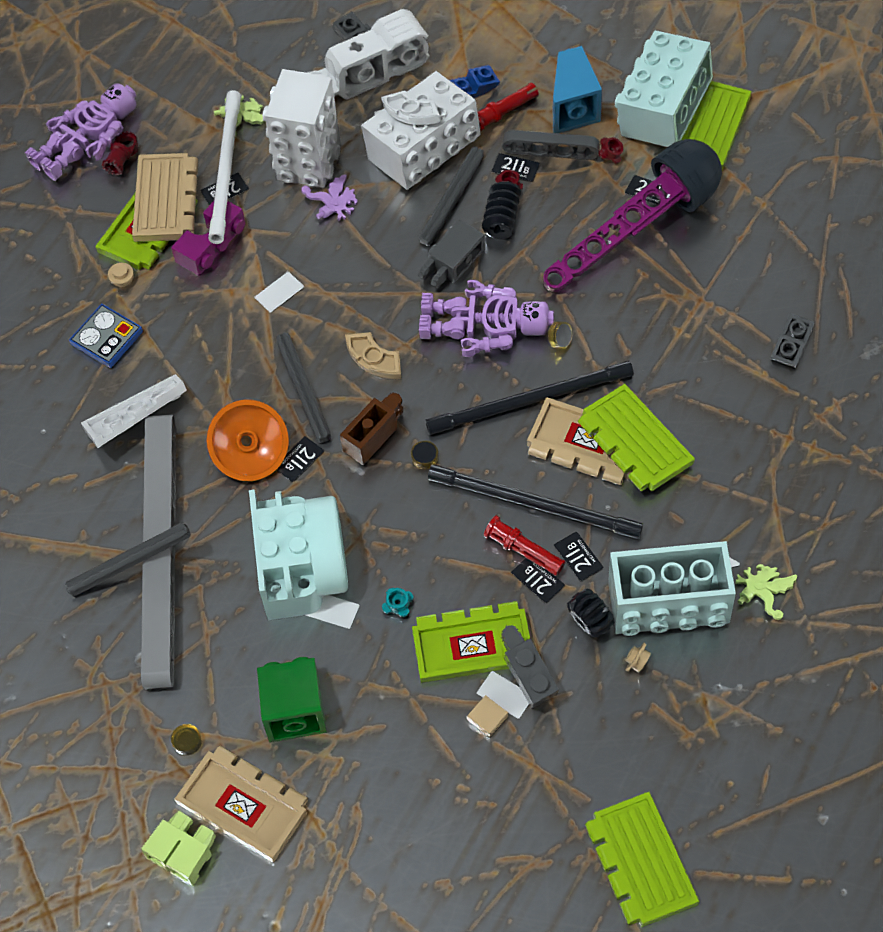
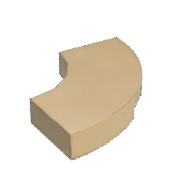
(373, 357)

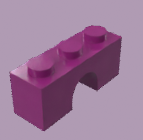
(196, 251)

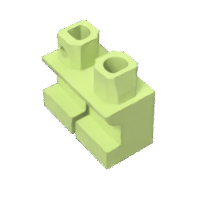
(178, 851)

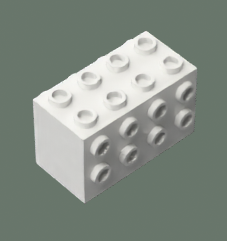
(302, 128)
(413, 150)

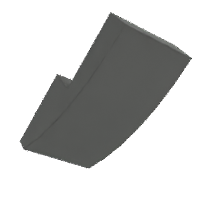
(350, 26)
(793, 340)

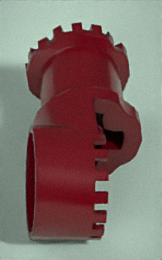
(120, 153)

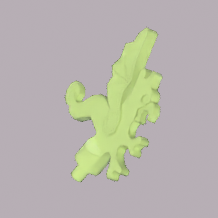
(248, 111)
(760, 586)

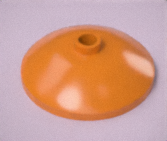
(267, 437)

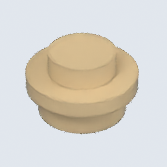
(121, 274)

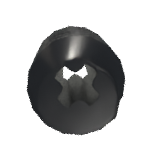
(501, 210)

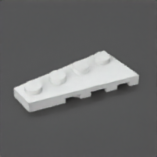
(125, 414)

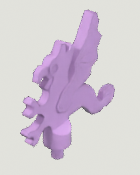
(332, 201)

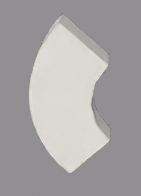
(411, 110)

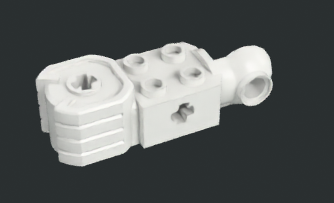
(372, 57)

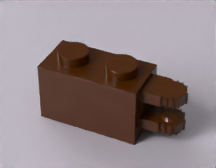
(371, 428)

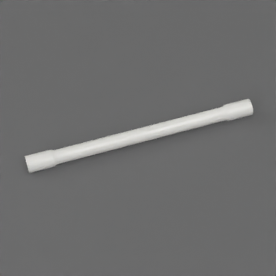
(218, 222)

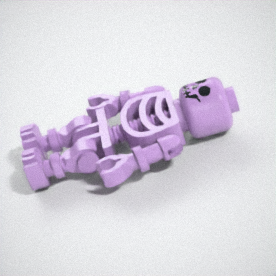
(100, 126)
(531, 318)

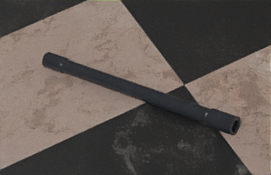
(450, 420)
(617, 524)

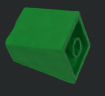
(291, 699)

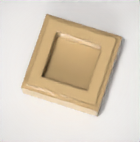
(487, 716)

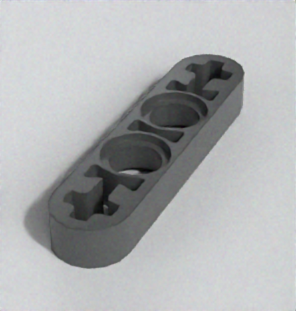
(579, 145)

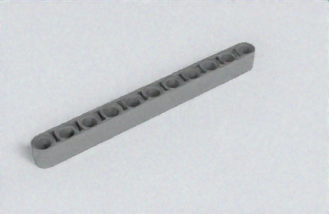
(158, 570)

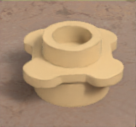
(637, 658)

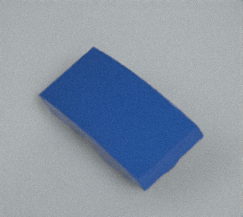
(478, 81)

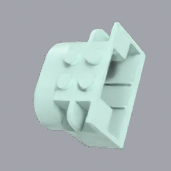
(297, 553)

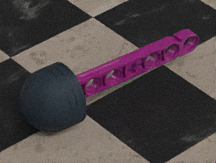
(684, 173)

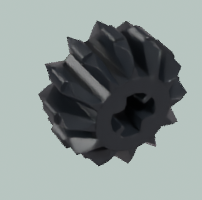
(590, 613)

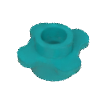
(392, 596)

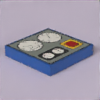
(106, 335)

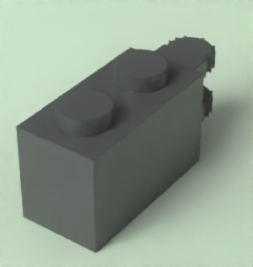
(453, 254)
(528, 667)

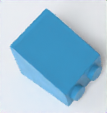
(576, 92)

